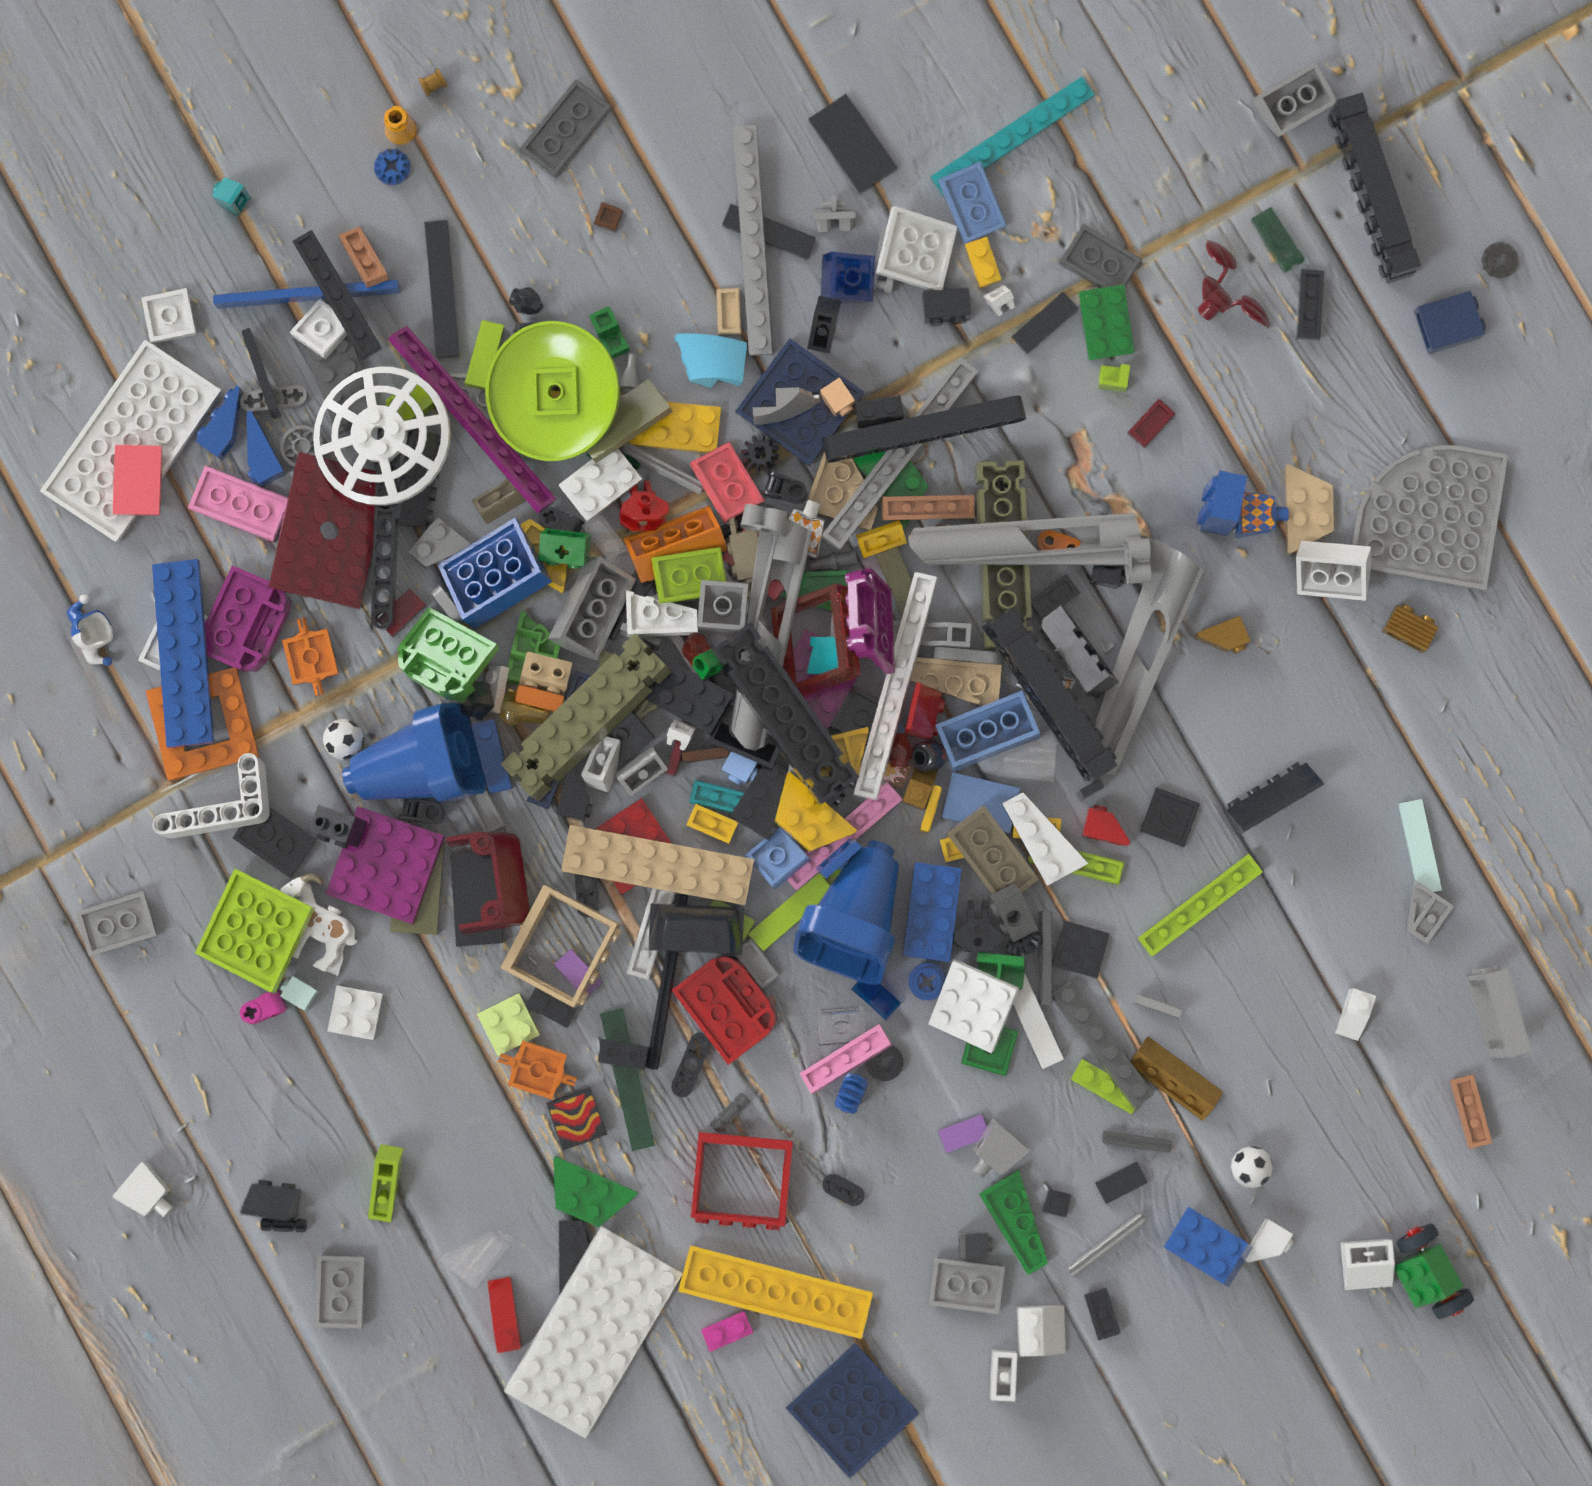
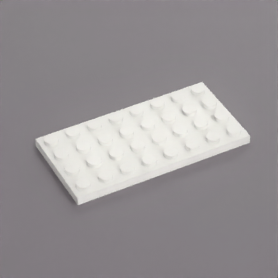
(149, 404)
(593, 1332)

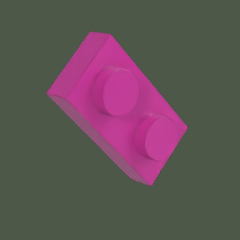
(727, 1331)

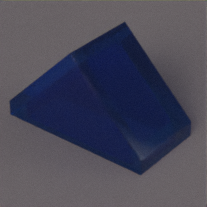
(877, 998)

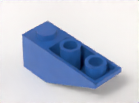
(222, 429)

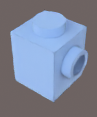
(740, 768)

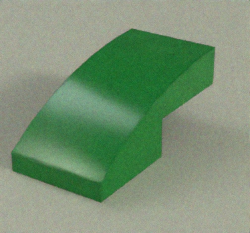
(609, 332)

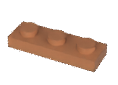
(363, 257)
(1470, 1111)

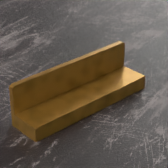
(1176, 1078)

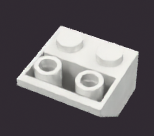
(1367, 1264)

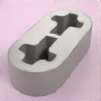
(447, 603)

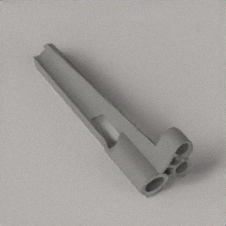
(1103, 540)
(1170, 591)

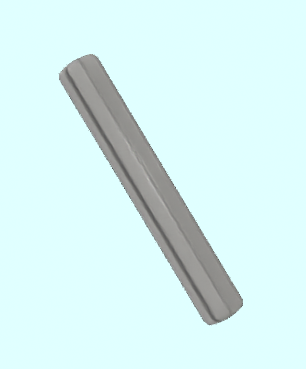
(663, 468)
(1106, 1244)

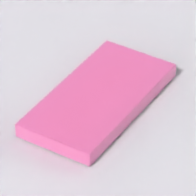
(239, 503)

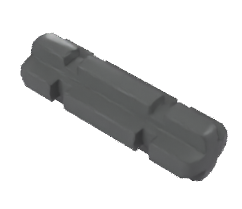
(729, 1112)

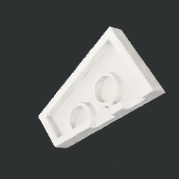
(651, 619)

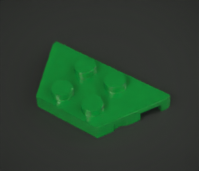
(907, 483)
(587, 1193)

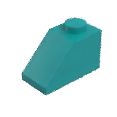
(231, 195)

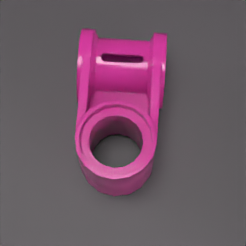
(267, 1006)

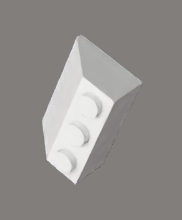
(1333, 570)

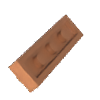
(928, 507)

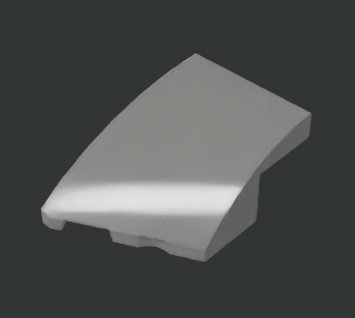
(789, 404)

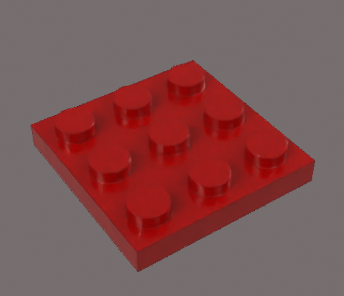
(634, 822)

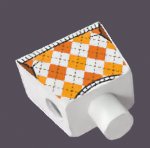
(809, 520)

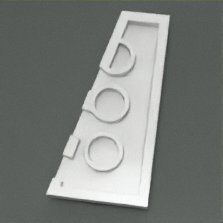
(1045, 844)

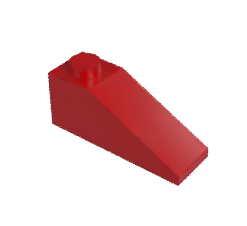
(504, 1315)

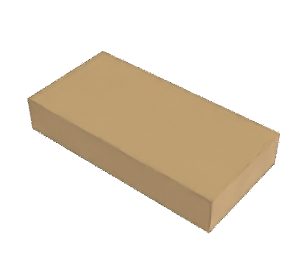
(728, 312)

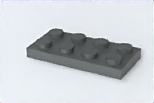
(332, 371)

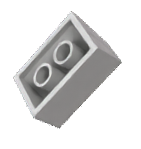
(1294, 100)

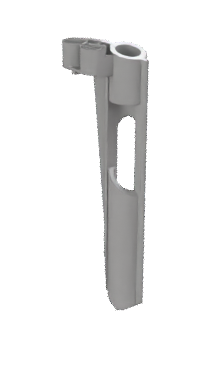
(779, 556)

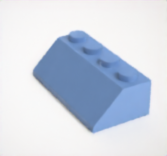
(987, 731)

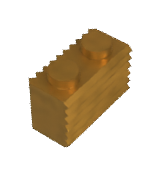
(1410, 628)

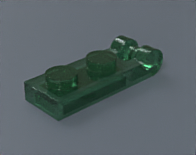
(1277, 239)

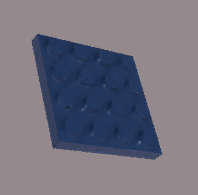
(797, 369)
(852, 1410)

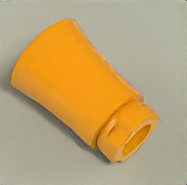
(401, 132)

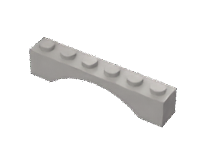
(937, 634)

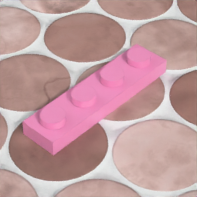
(845, 1059)

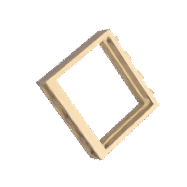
(527, 931)

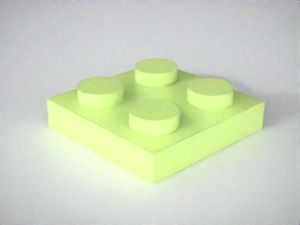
(508, 1024)

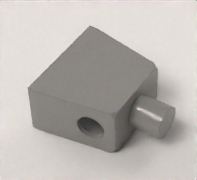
(997, 1150)

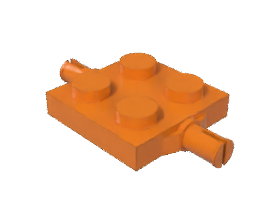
(310, 657)
(537, 1069)

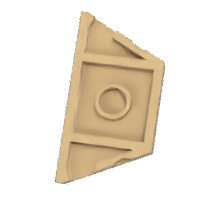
(1309, 507)

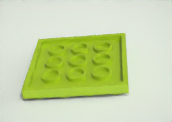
(255, 930)

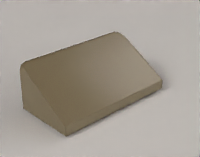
(498, 501)

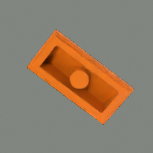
(538, 698)

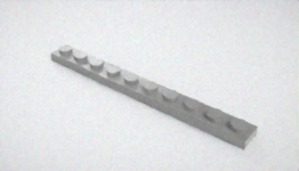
(753, 240)
(895, 460)

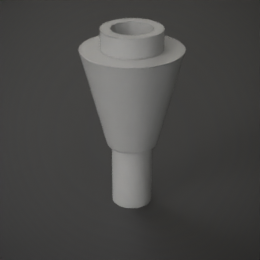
(630, 377)

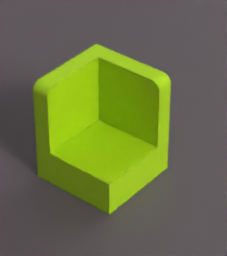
(1114, 377)

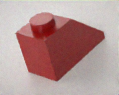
(1103, 827)

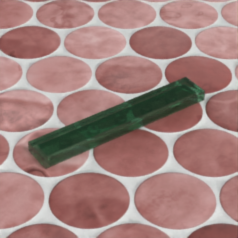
(628, 1085)

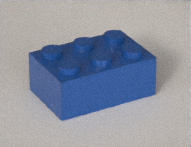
(1208, 1247)

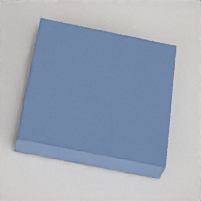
(778, 857)

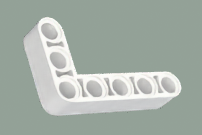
(222, 811)

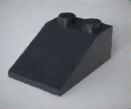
(272, 1201)

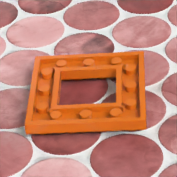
(183, 763)

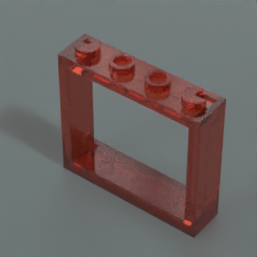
(844, 656)

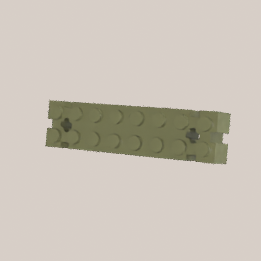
(1002, 585)
(586, 717)

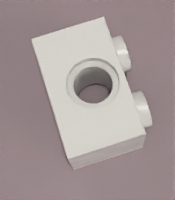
(1003, 1375)

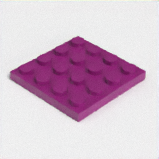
(388, 867)

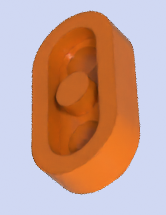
(1060, 540)

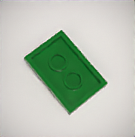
(1106, 322)

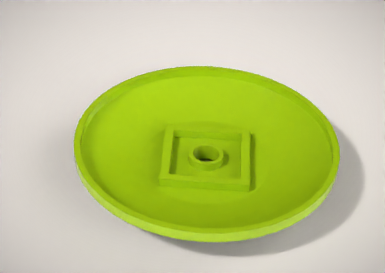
(522, 383)

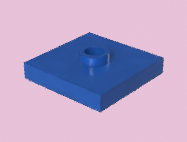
(838, 858)

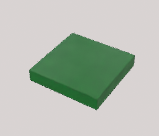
(994, 1062)

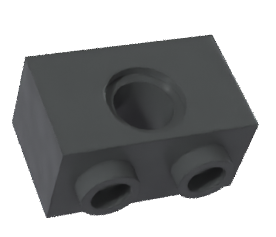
(1021, 922)

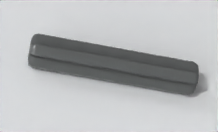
(1136, 1141)

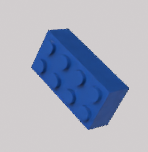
(1222, 503)
(932, 912)

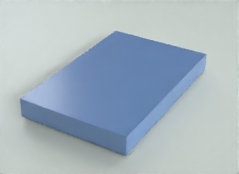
(972, 202)
(969, 793)

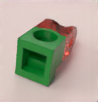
(699, 656)

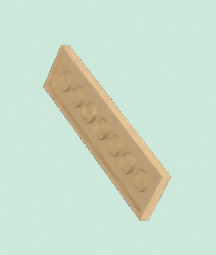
(657, 865)

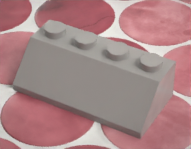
(592, 608)

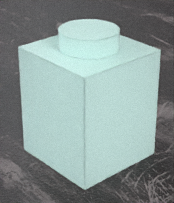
(298, 992)

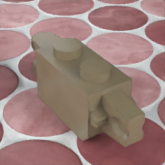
(743, 549)

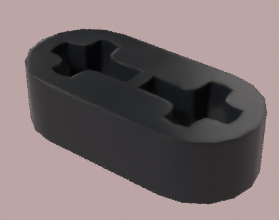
(840, 1195)

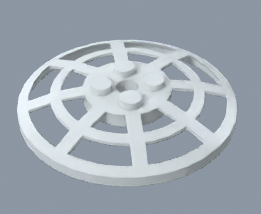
(392, 442)

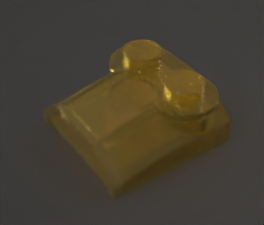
(515, 712)

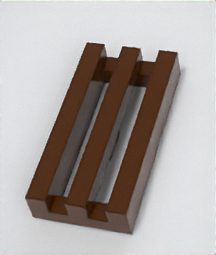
(704, 755)

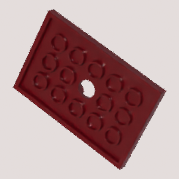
(307, 561)

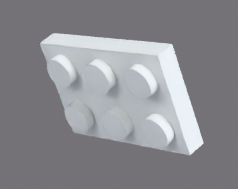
(600, 484)

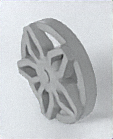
(300, 444)

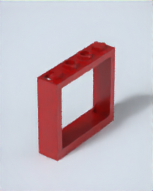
(727, 1219)

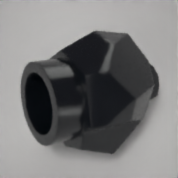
(526, 301)

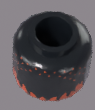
(928, 756)

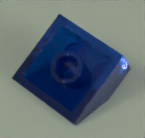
(848, 277)

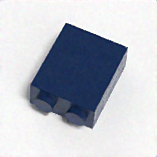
(1450, 322)

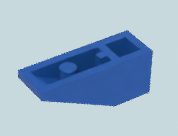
(260, 455)
(491, 755)

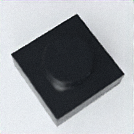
(1056, 1202)

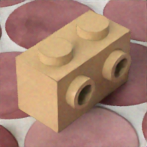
(545, 673)

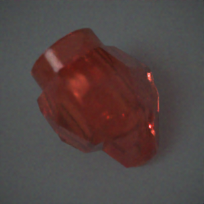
(901, 751)

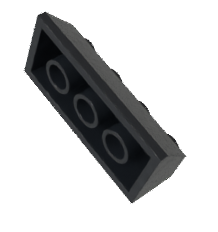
(416, 510)
(1273, 797)

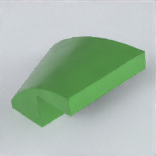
(528, 638)

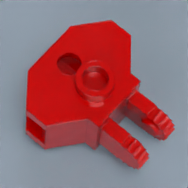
(643, 507)

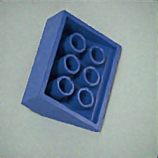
(494, 574)

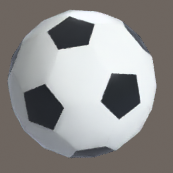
(343, 739)
(1251, 1167)

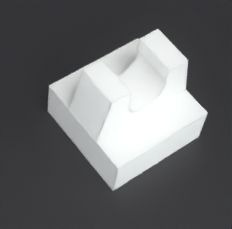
(998, 298)
(681, 732)

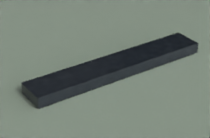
(442, 289)
(337, 295)

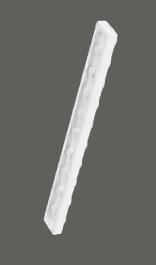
(896, 686)

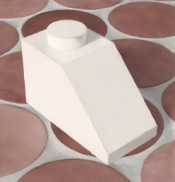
(602, 764)
(1355, 1014)
(1269, 1241)

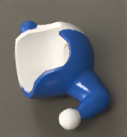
(90, 631)

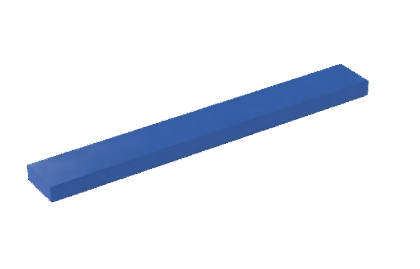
(299, 294)

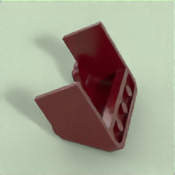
(510, 880)

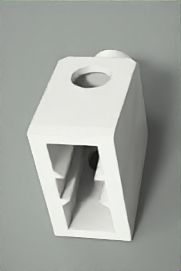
(144, 1191)

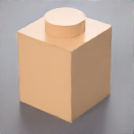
(837, 398)

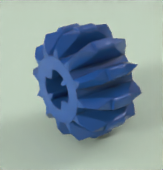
(851, 1093)

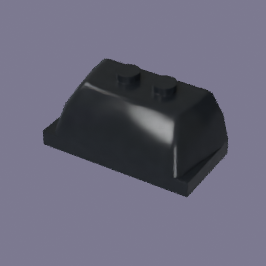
(696, 929)

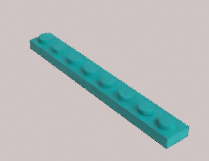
(1021, 129)

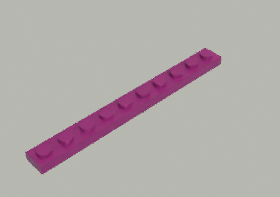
(472, 419)

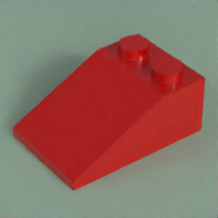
(923, 712)

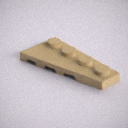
(964, 680)

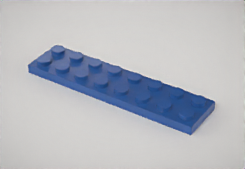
(183, 653)

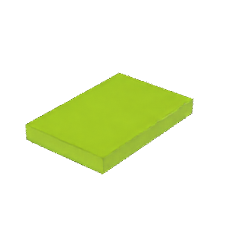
(680, 574)

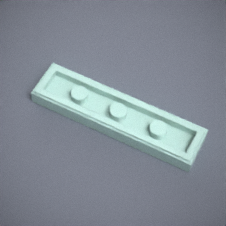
(1419, 844)

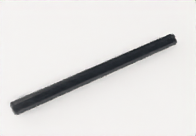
(663, 1001)

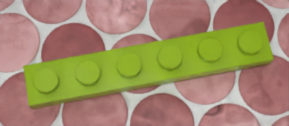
(1199, 905)

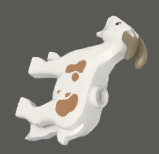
(324, 925)

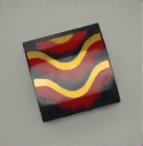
(576, 1118)

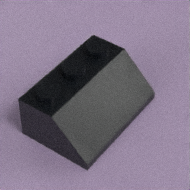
(726, 739)

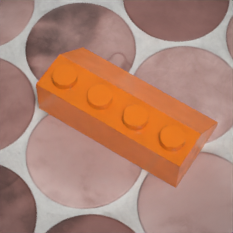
(680, 535)

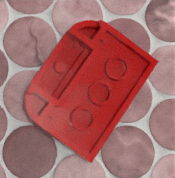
(727, 1006)

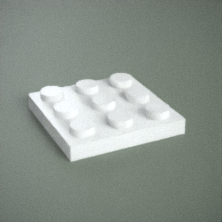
(916, 249)
(973, 1006)

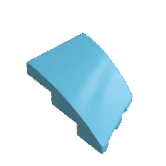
(712, 358)

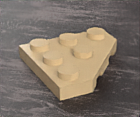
(835, 486)

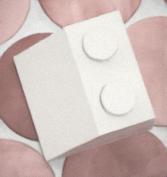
(1041, 1330)

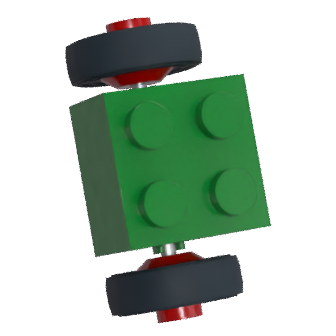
(1429, 1274)

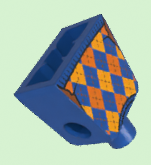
(1259, 515)

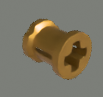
(432, 82)

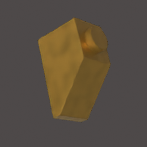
(1226, 636)
(919, 788)

